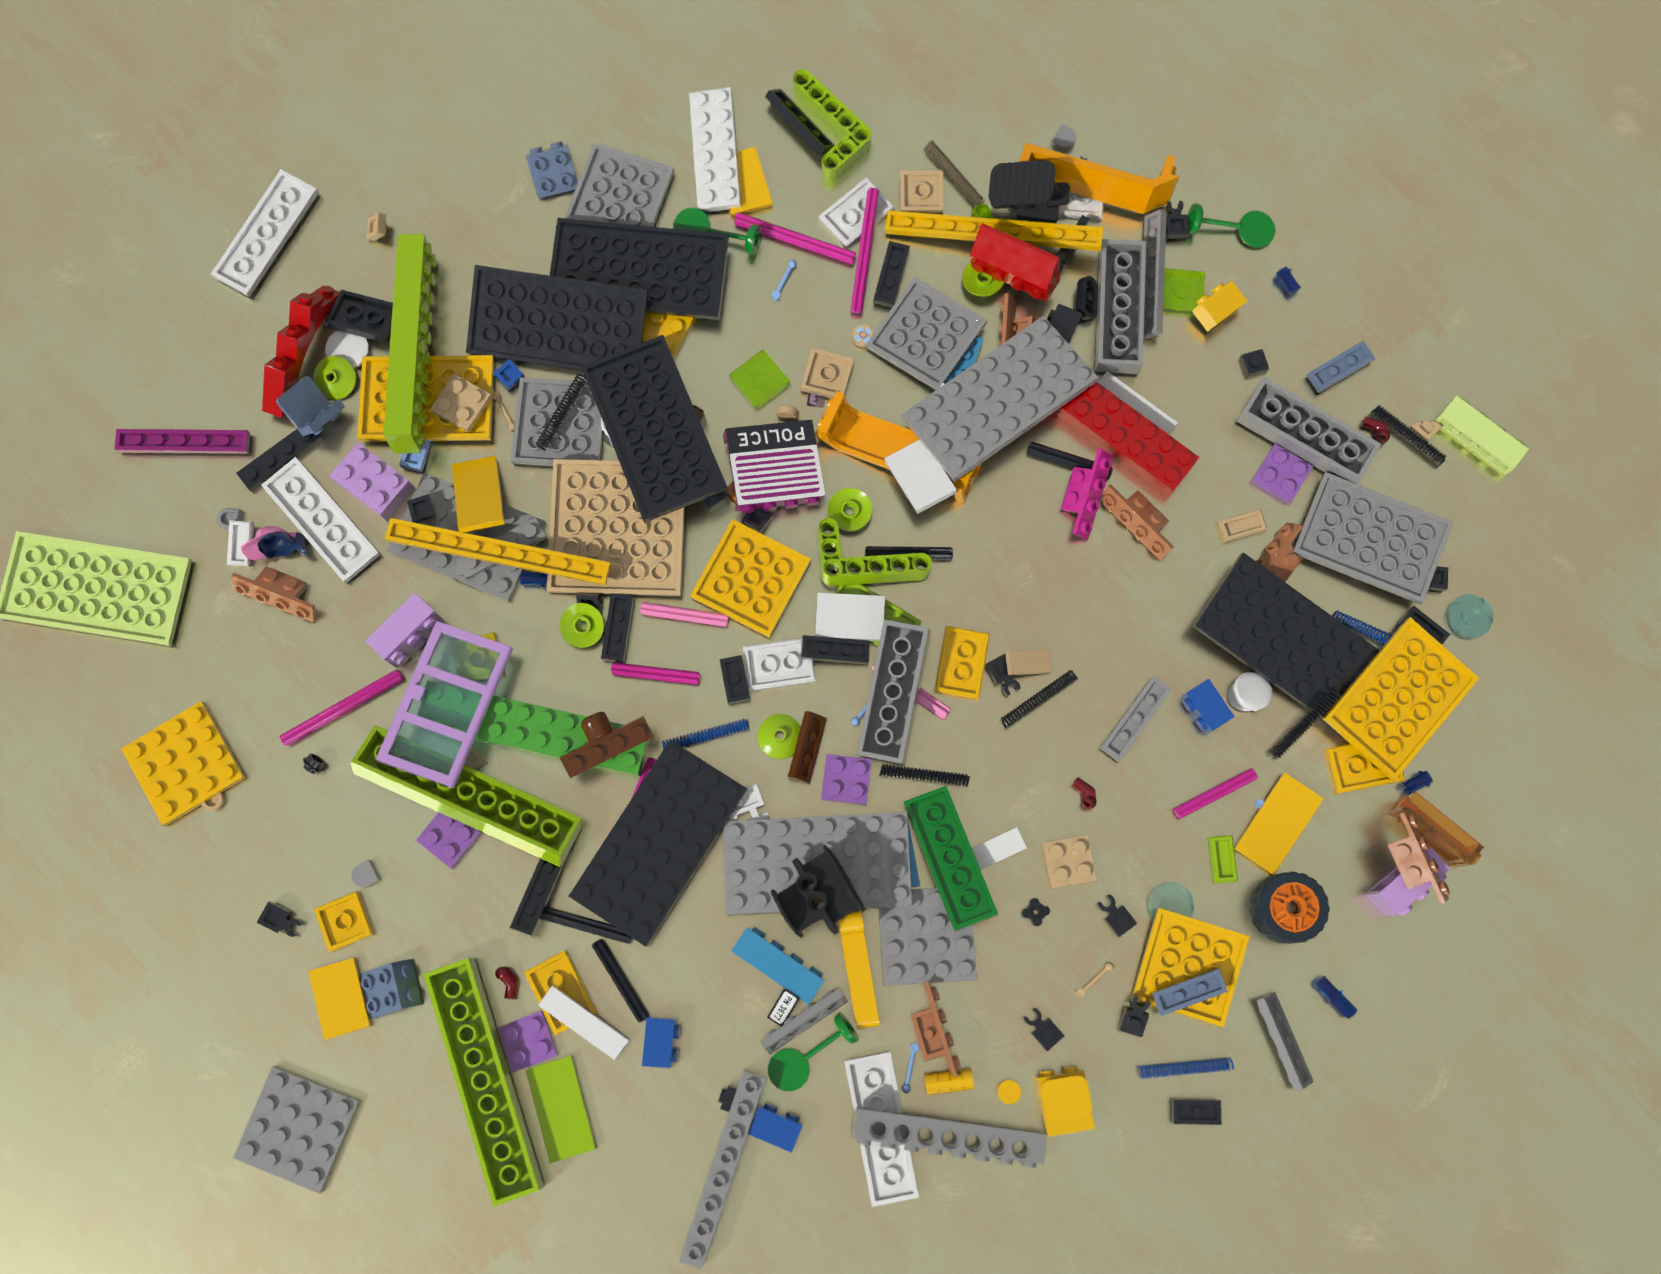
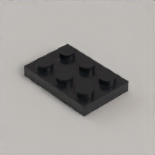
(361, 316)

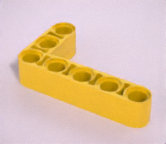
(858, 970)

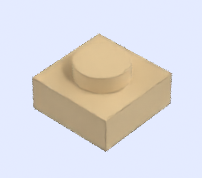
(376, 226)

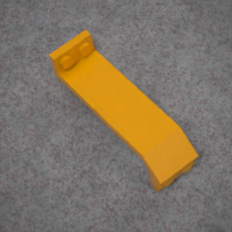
(1107, 183)
(873, 438)

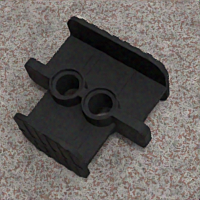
(1029, 190)
(830, 886)

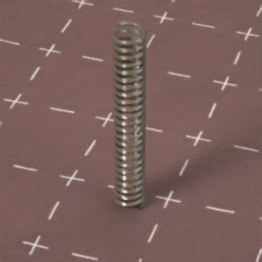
(954, 172)

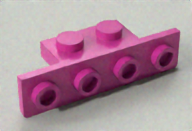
(1086, 491)

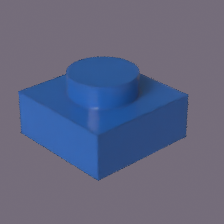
(508, 374)

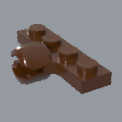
(604, 742)

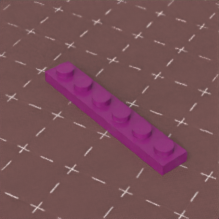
(182, 441)

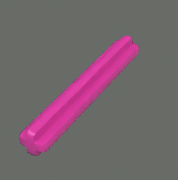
(655, 673)
(1215, 793)

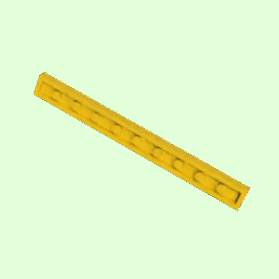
(967, 228)
(498, 551)

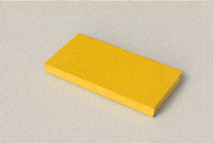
(477, 494)
(1278, 823)

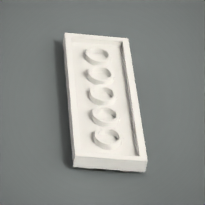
(714, 150)
(265, 233)
(320, 520)
(887, 1169)

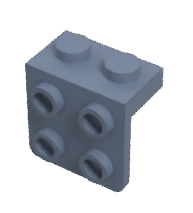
(552, 169)
(308, 407)
(390, 988)

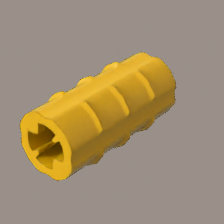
(945, 1082)

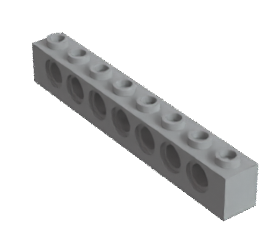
(1033, 1141)
(722, 1169)

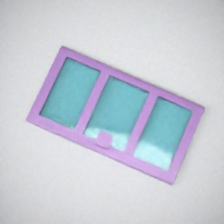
(444, 704)

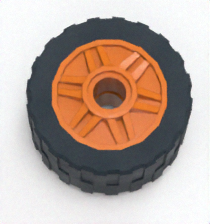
(1307, 904)

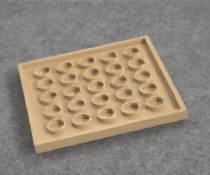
(600, 520)

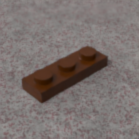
(807, 747)

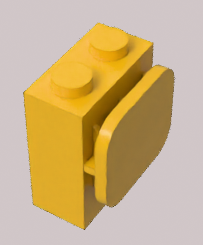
(1064, 1101)

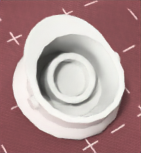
(1250, 692)

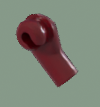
(1378, 428)
(1088, 793)
(510, 980)

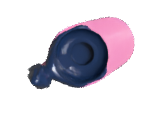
(274, 542)

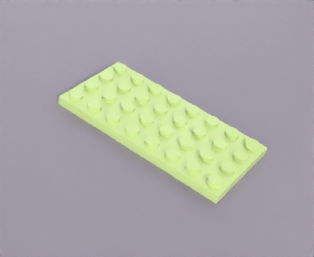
(94, 588)

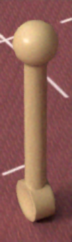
(497, 396)
(1080, 993)

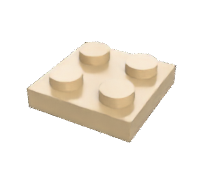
(921, 191)
(826, 373)
(461, 403)
(1069, 861)

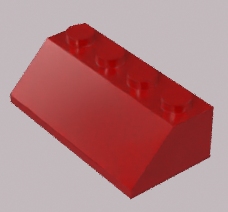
(1015, 262)

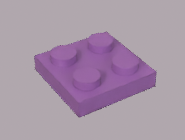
(1282, 474)
(846, 779)
(448, 839)
(527, 1041)

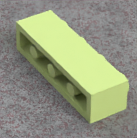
(1481, 435)

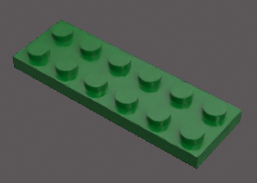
(950, 858)

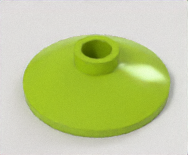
(973, 283)
(343, 381)
(850, 499)
(571, 628)
(776, 747)

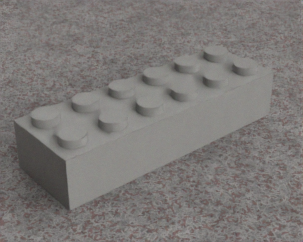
(1120, 306)
(1308, 432)
(894, 692)

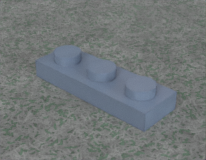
(1341, 366)
(1189, 992)

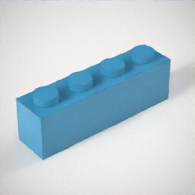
(778, 965)

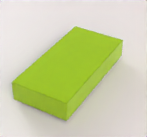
(1223, 859)

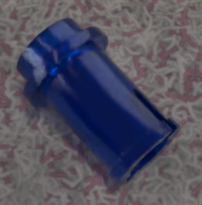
(1288, 280)
(533, 578)
(1417, 782)

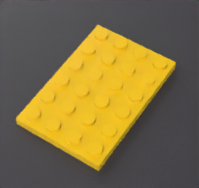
(373, 390)
(1401, 698)

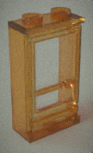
(1440, 832)

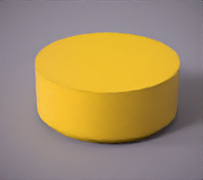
(1009, 1091)

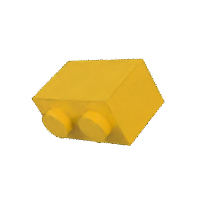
(1220, 305)

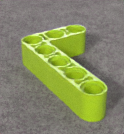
(835, 120)
(865, 563)

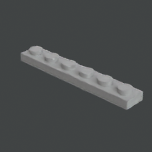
(1154, 272)

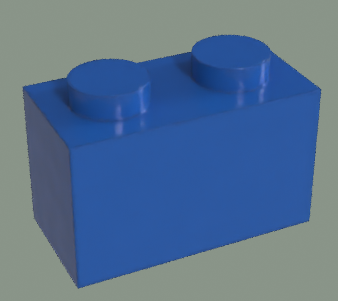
(1207, 706)
(660, 1042)
(775, 1127)

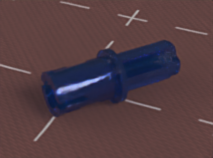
(1336, 997)

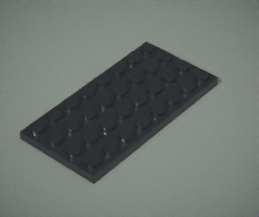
(676, 265)
(552, 318)
(654, 428)
(1283, 634)
(658, 843)

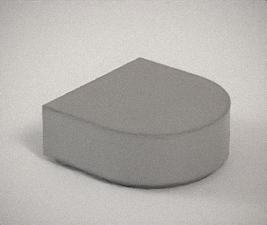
(1064, 138)
(228, 514)
(365, 874)

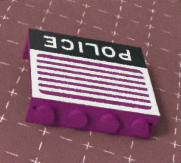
(775, 465)

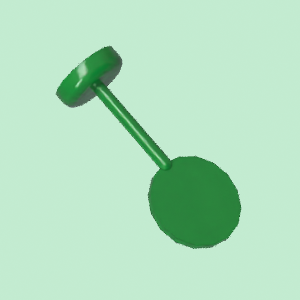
(697, 220)
(1254, 227)
(789, 1067)

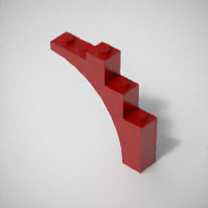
(293, 341)

